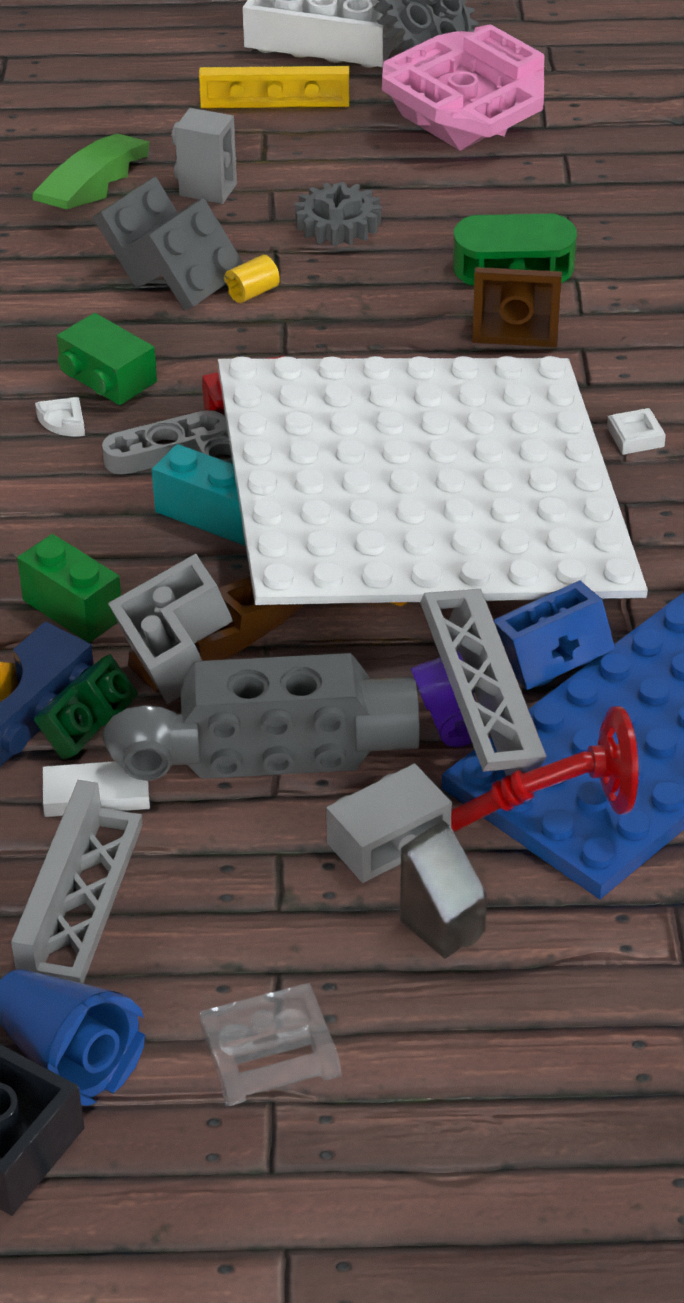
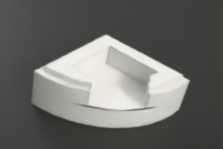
(61, 416)

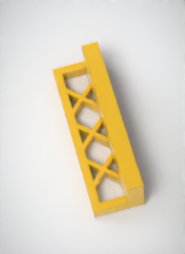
(274, 87)

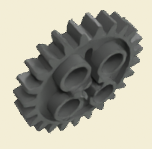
(420, 20)

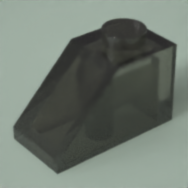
(441, 891)

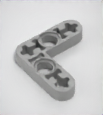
(204, 431)

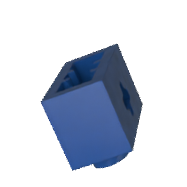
(555, 634)

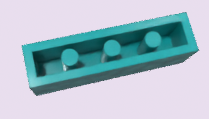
(198, 492)

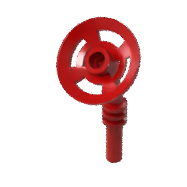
(599, 760)

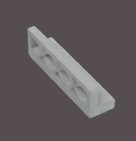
(492, 677)
(60, 876)

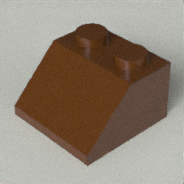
(516, 307)

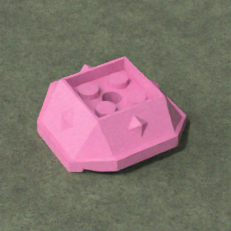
(467, 84)

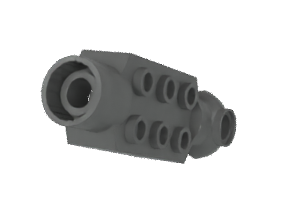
(268, 719)

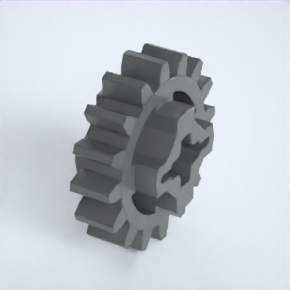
(338, 213)

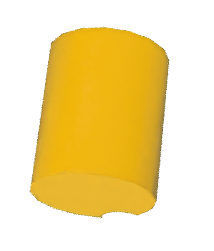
(252, 278)

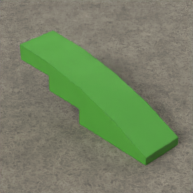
(88, 171)

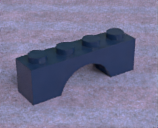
(44, 668)

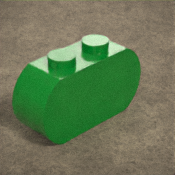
(514, 242)

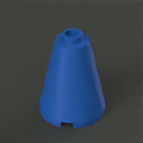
(73, 1029)

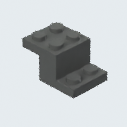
(159, 241)

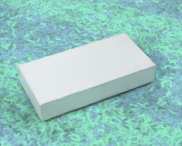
(116, 787)

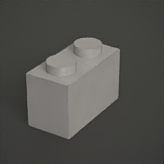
(205, 155)
(382, 818)

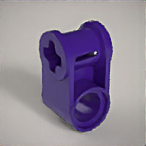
(441, 701)

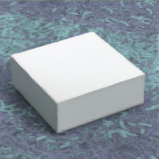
(636, 431)

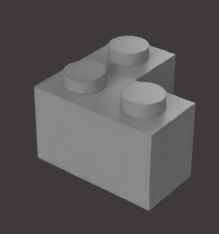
(167, 619)

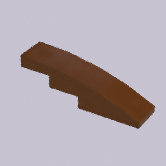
(248, 625)

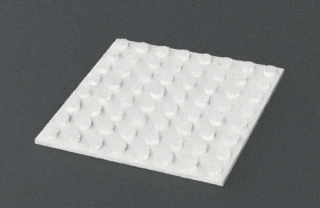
(421, 480)

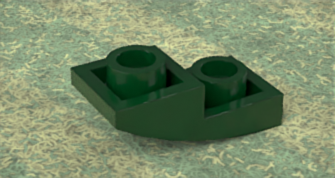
(86, 706)

